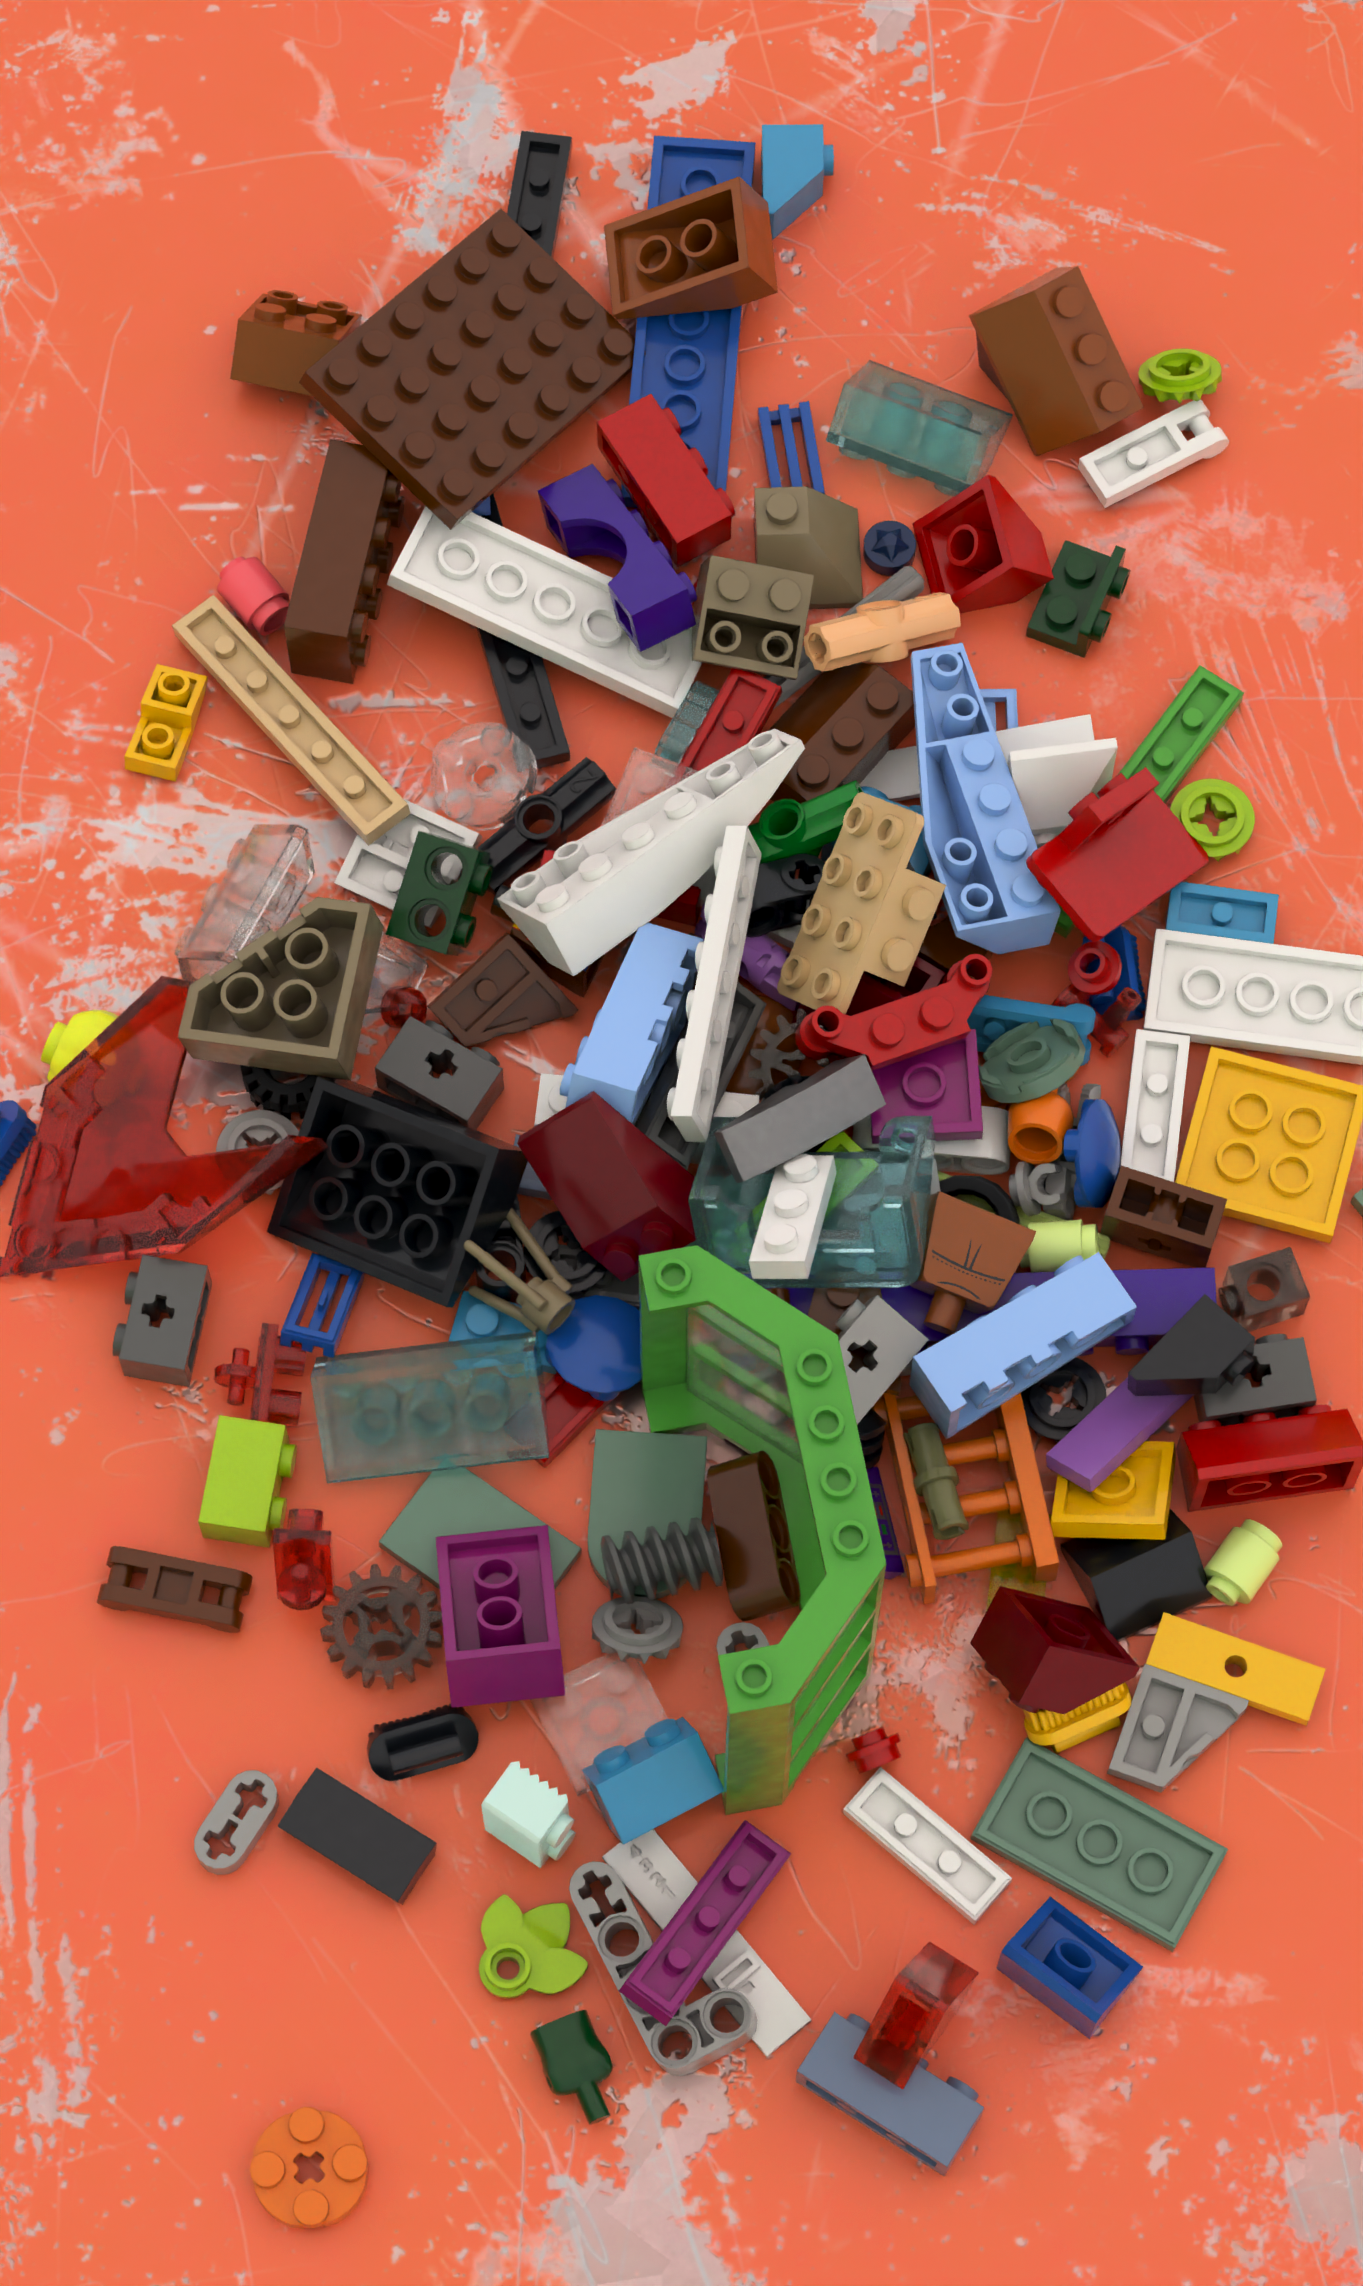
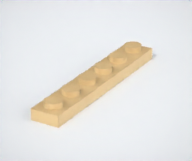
(291, 720)

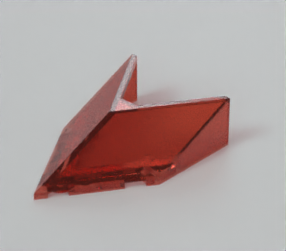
(106, 1171)

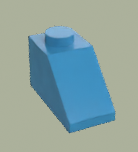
(793, 170)

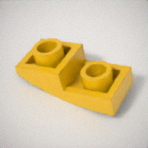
(166, 722)

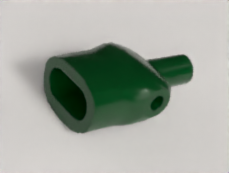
(575, 2061)

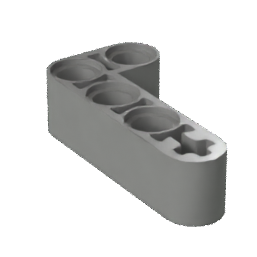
(693, 2019)

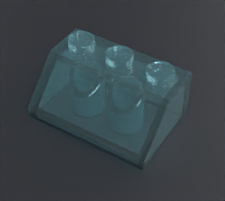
(917, 428)

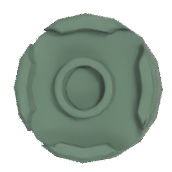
(1031, 1061)

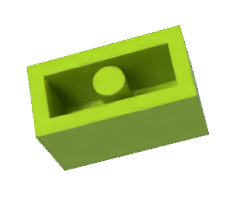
(246, 1481)

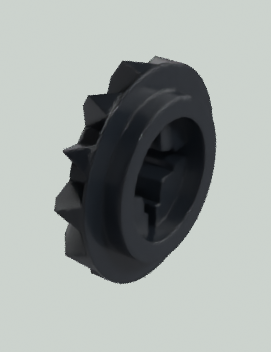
(546, 1233)
(1086, 1395)

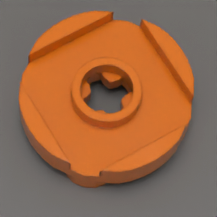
(275, 2169)

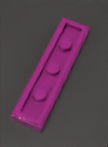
(704, 1923)

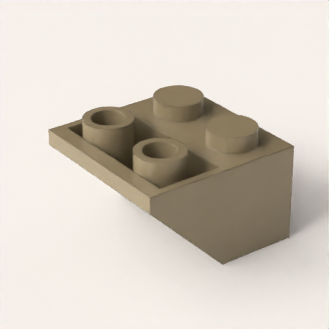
(750, 616)

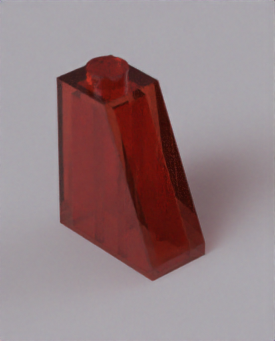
(915, 2014)

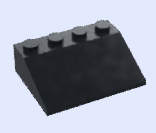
(396, 1190)

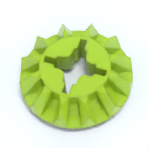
(1180, 375)
(1226, 803)

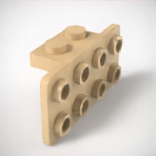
(865, 909)

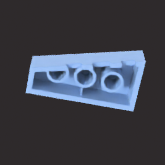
(636, 1023)

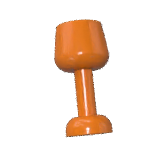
(1039, 1127)

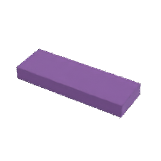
(1110, 1435)

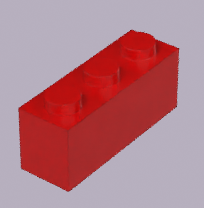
(665, 479)

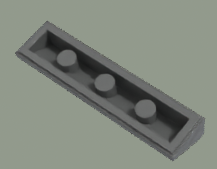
(654, 1117)

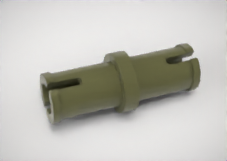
(936, 1481)

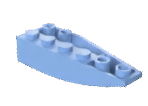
(973, 811)

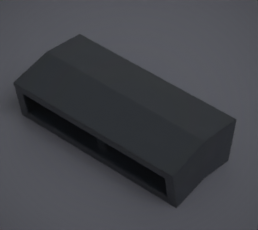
(358, 1835)

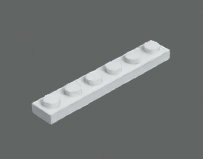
(718, 969)

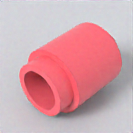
(254, 594)

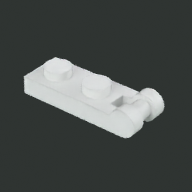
(1151, 453)

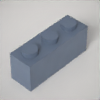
(923, 2119)

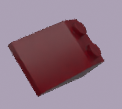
(611, 1184)

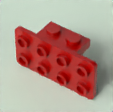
(1116, 855)

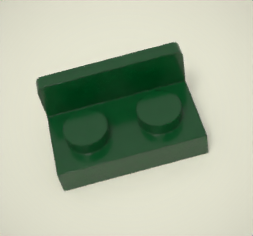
(1076, 599)

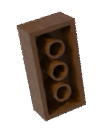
(342, 564)

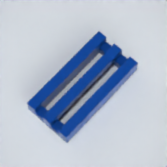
(786, 417)
(313, 1335)

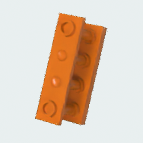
(1020, 1495)

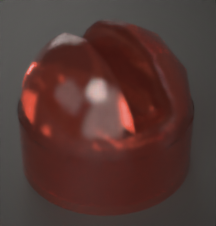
(399, 995)

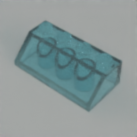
(431, 1407)

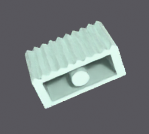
(528, 1815)

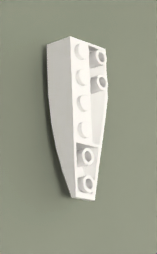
(644, 859)

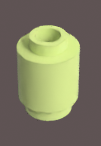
(1058, 1243)
(1242, 1563)

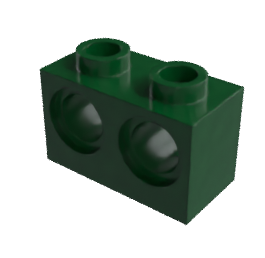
(425, 888)

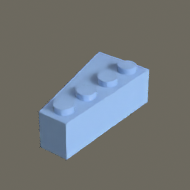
(1020, 1343)

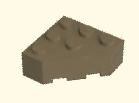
(290, 995)

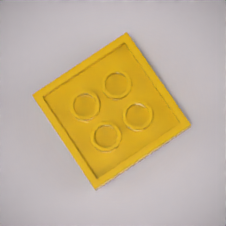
(1273, 1142)

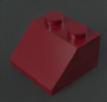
(1049, 1651)

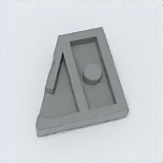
(1170, 1727)

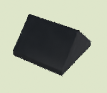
(1138, 1579)

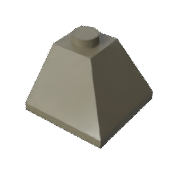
(812, 536)

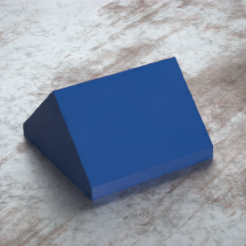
(1068, 1966)

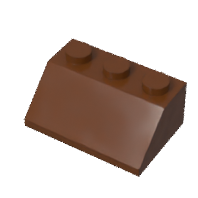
(1056, 360)

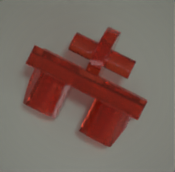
(267, 1403)
(304, 1560)

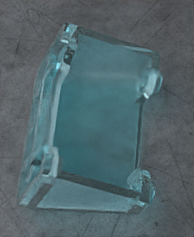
(872, 1220)

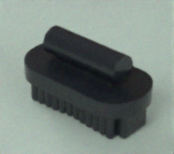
(422, 1743)

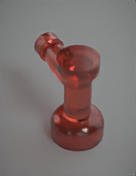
(1107, 1026)

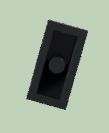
(1195, 1355)

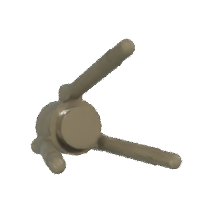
(542, 1302)

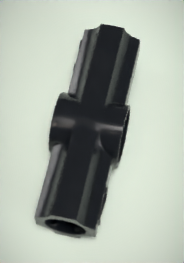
(565, 803)

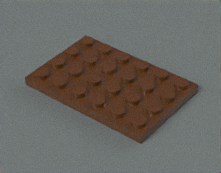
(473, 368)

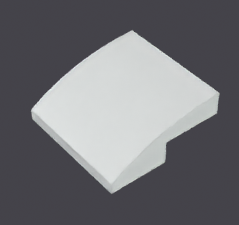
(380, 868)

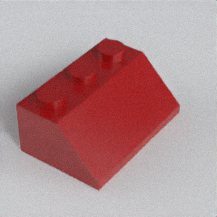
(1269, 1457)

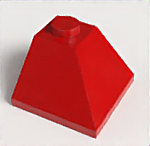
(982, 548)

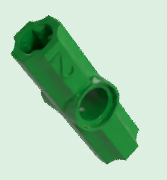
(802, 828)

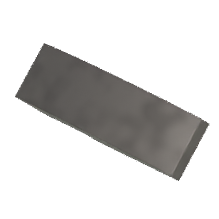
(800, 1117)

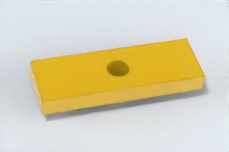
(1270, 1678)

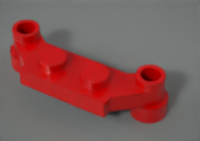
(901, 1026)

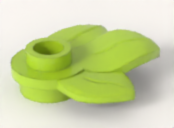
(534, 1944)

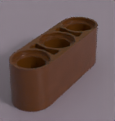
(753, 1536)

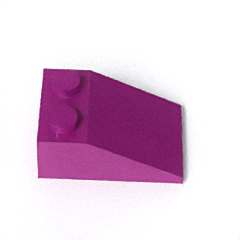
(499, 1616)

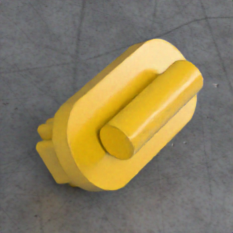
(1079, 1724)

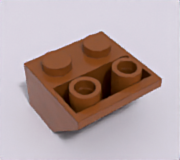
(286, 337)

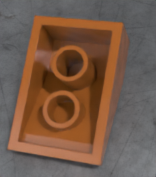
(692, 254)

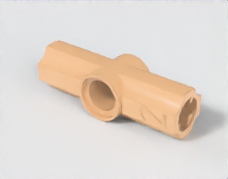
(881, 631)

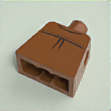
(967, 1259)

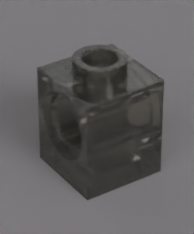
(1276, 1271)

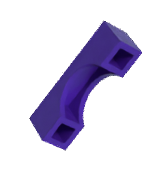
(592, 519)

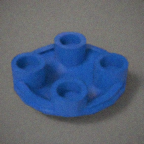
(1096, 1153)
(598, 1347)

